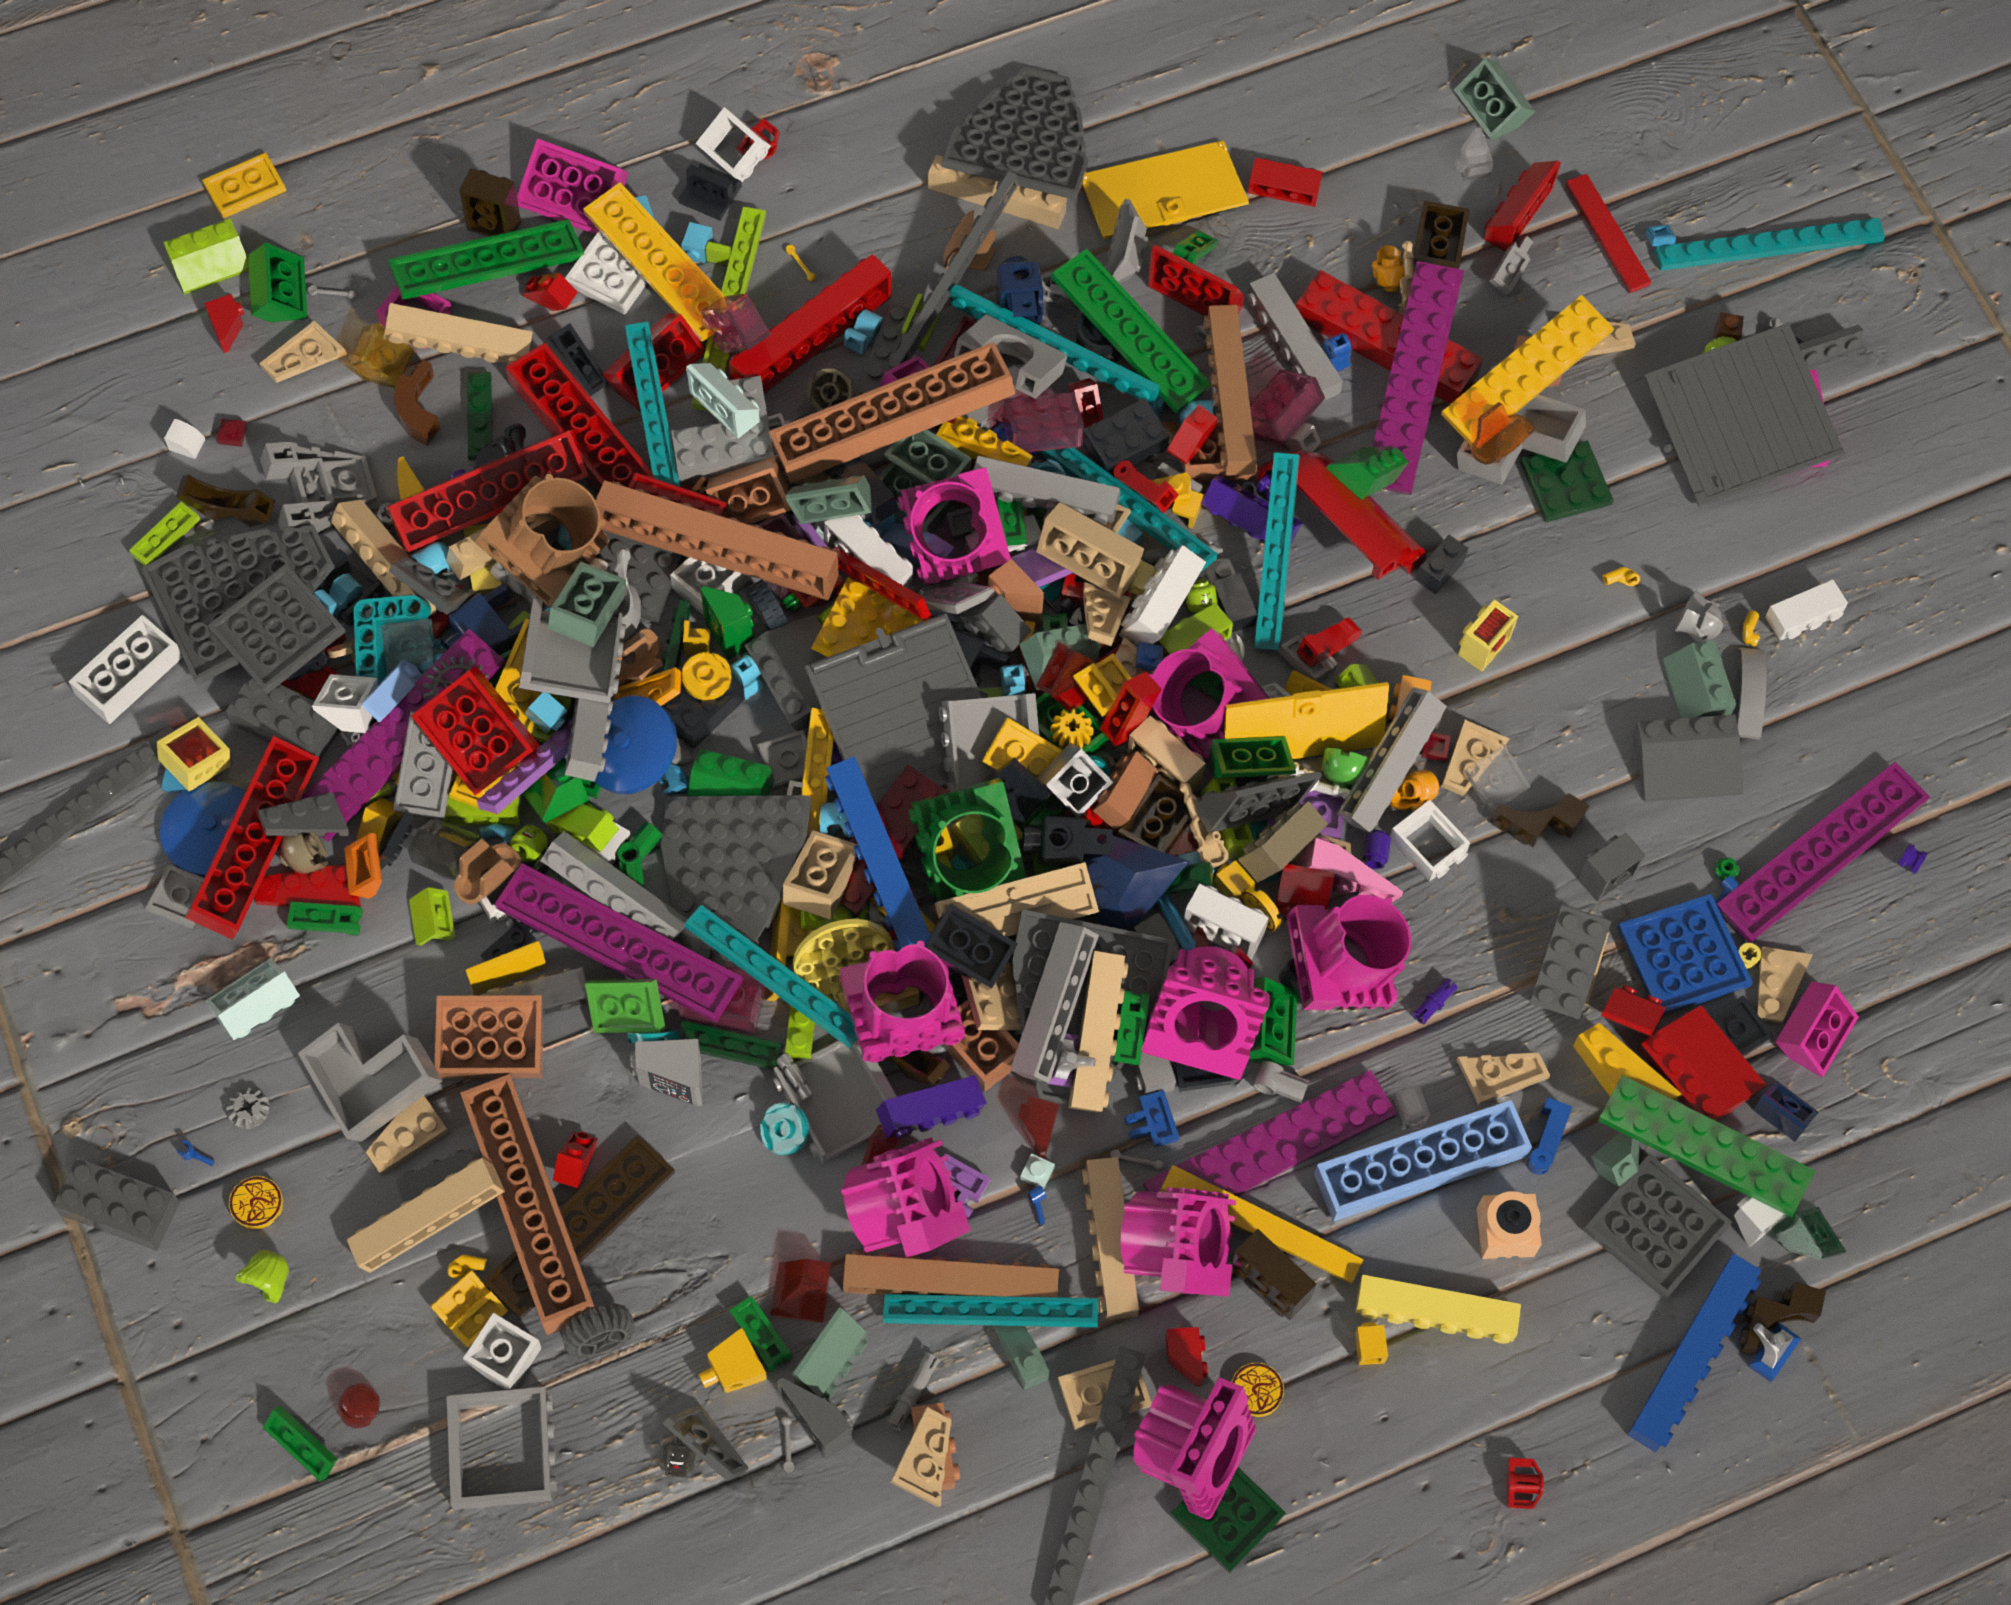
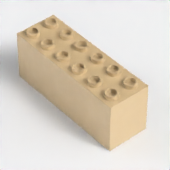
(1056, 893)

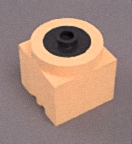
(1509, 1225)

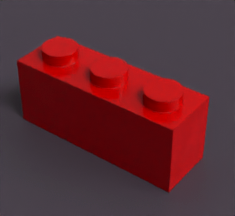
(1285, 182)
(1130, 707)

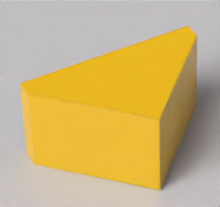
(378, 819)

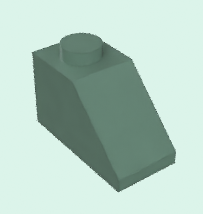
(1618, 1159)

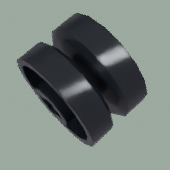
(1093, 340)

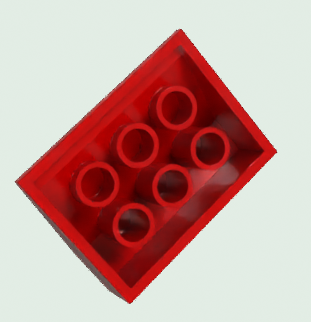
(1189, 283)
(475, 730)
(1702, 1065)

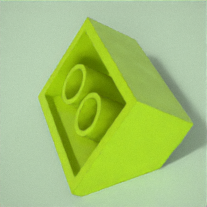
(207, 256)

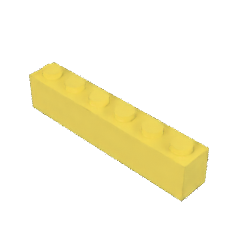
(1438, 1309)

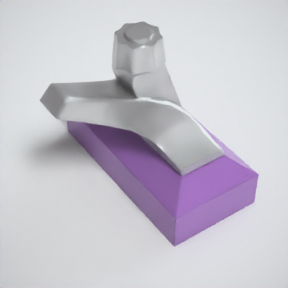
(1068, 1061)

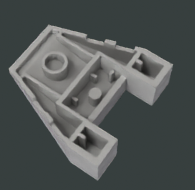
(318, 482)

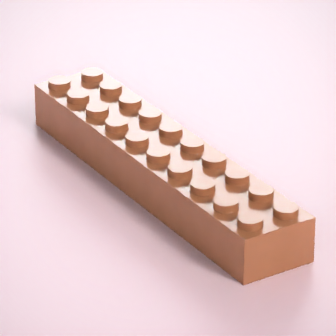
(892, 412)
(718, 540)
(528, 1203)

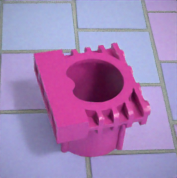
(975, 491)
(1175, 672)
(1325, 968)
(892, 973)
(1195, 1034)
(904, 1200)
(1179, 1238)
(1195, 1442)

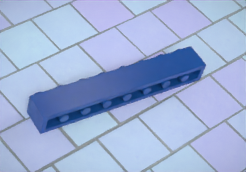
(877, 852)
(1694, 1353)

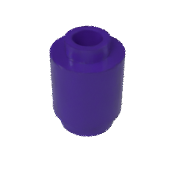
(1376, 849)

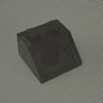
(440, 846)

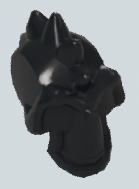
(503, 445)

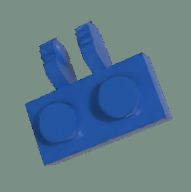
(1157, 1118)

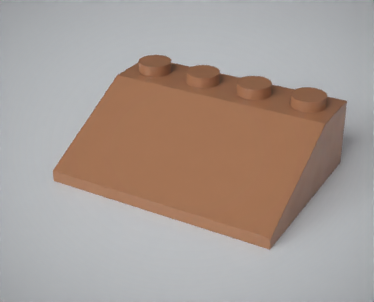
(489, 1036)

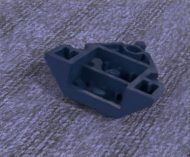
(1130, 880)

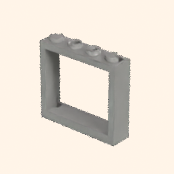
(491, 1399)

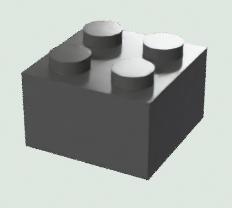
(996, 623)
(1074, 780)
(1611, 866)

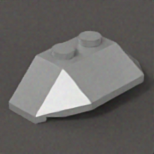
(1126, 243)

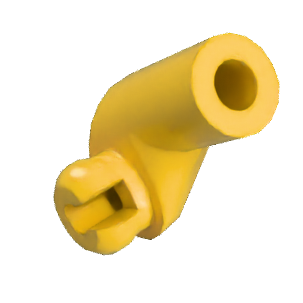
(1748, 628)
(465, 1263)

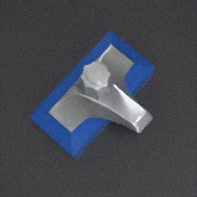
(1775, 1350)

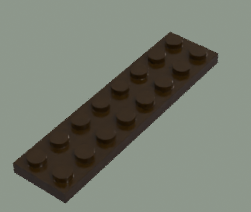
(591, 1215)

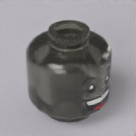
(677, 1458)

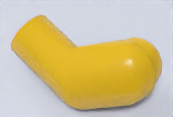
(1622, 575)

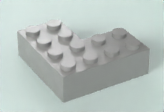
(1555, 436)
(715, 450)
(364, 1089)

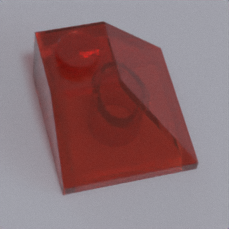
(802, 1290)

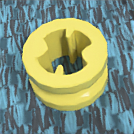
(1754, 949)

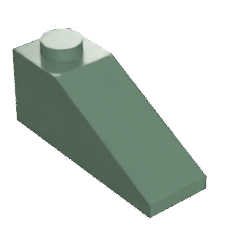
(1023, 1355)

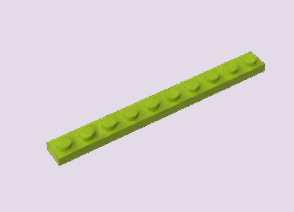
(737, 277)

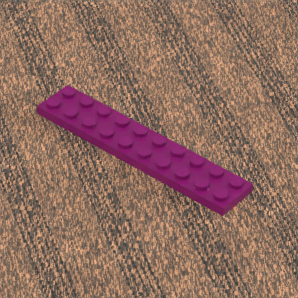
(1417, 366)
(380, 750)
(1822, 852)
(618, 942)
(1290, 1137)

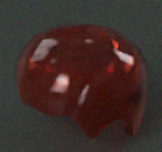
(358, 1405)

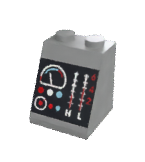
(670, 1068)

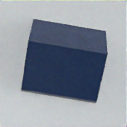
(1785, 1110)

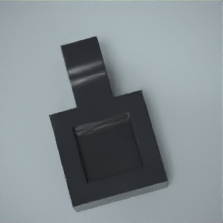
(1075, 615)

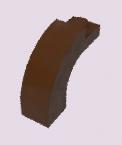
(414, 419)

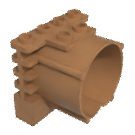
(527, 552)

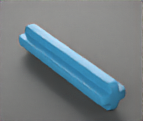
(1176, 922)

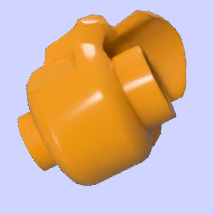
(1388, 268)
(1415, 790)

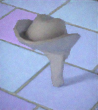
(631, 602)

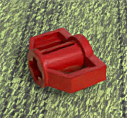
(762, 124)
(1512, 1486)

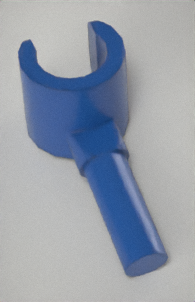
(1729, 885)
(192, 1153)
(1035, 1196)

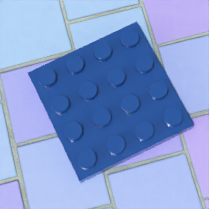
(1685, 954)

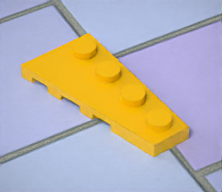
(976, 442)

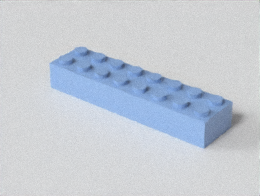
(1422, 1160)

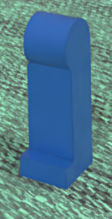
(1544, 1154)

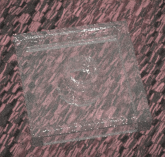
(1497, 778)

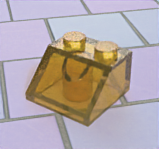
(378, 358)

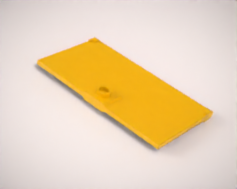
(1166, 187)
(1314, 719)

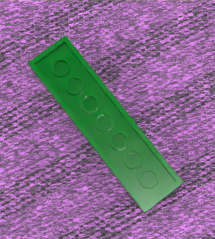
(485, 259)
(1130, 330)
(1707, 1146)

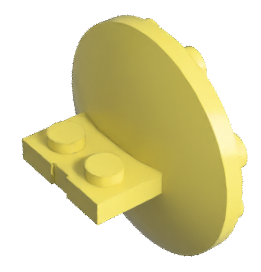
(837, 946)

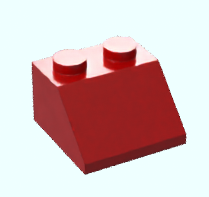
(1303, 887)
(1633, 1010)

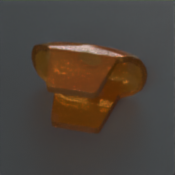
(1498, 427)

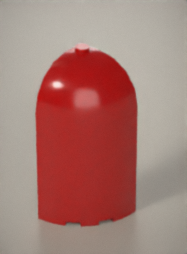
(1359, 520)

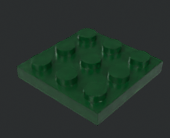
(1567, 487)
(1237, 1524)

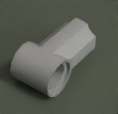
(1274, 1079)

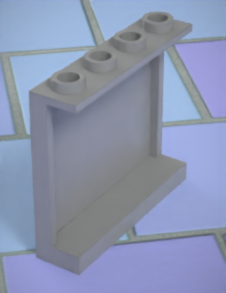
(568, 666)
(971, 730)
(843, 1099)

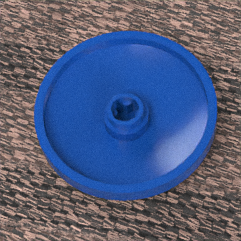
(638, 747)
(197, 823)

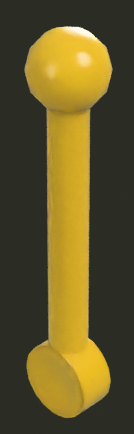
(790, 250)

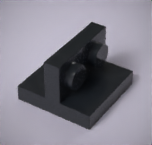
(709, 191)
(1021, 789)

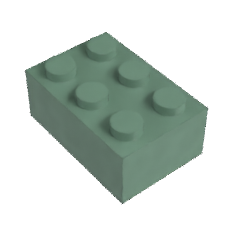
(586, 604)

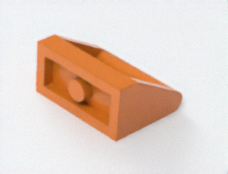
(363, 866)

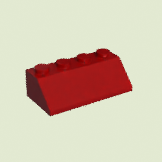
(1521, 204)
(674, 350)

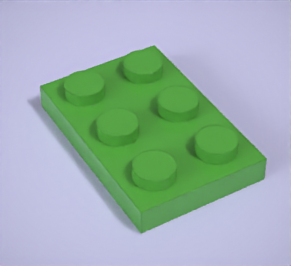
(625, 1005)

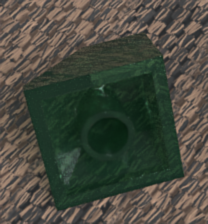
(1808, 1235)

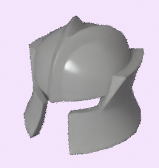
(1700, 619)

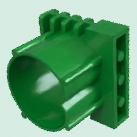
(1004, 857)

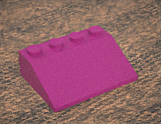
(564, 183)

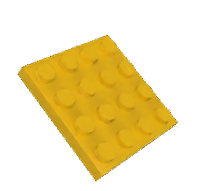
(857, 616)

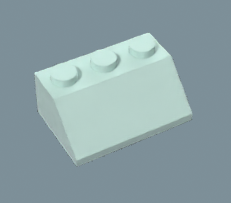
(722, 398)
(252, 999)

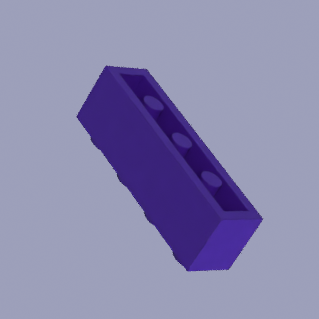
(1240, 507)
(931, 1107)

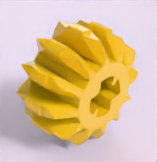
(1065, 722)

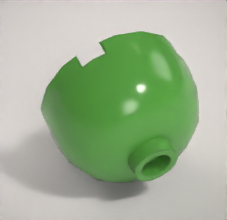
(1343, 767)

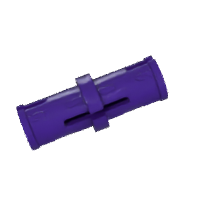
(1434, 1001)

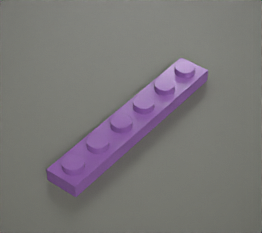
(527, 772)

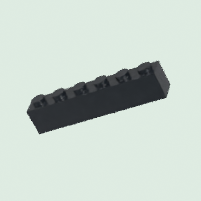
(882, 499)

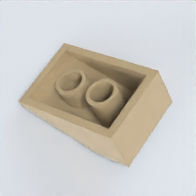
(820, 875)

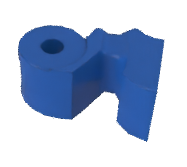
(1337, 350)

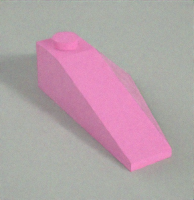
(1350, 873)

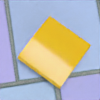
(1102, 682)
(467, 1307)

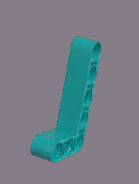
(373, 623)

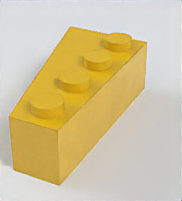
(1611, 1059)

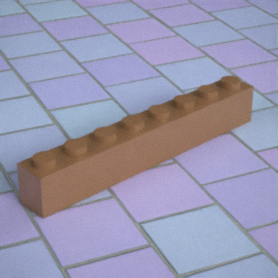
(1231, 390)
(938, 1276)

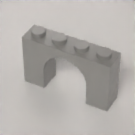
(1042, 361)

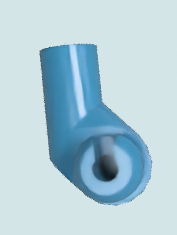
(497, 829)

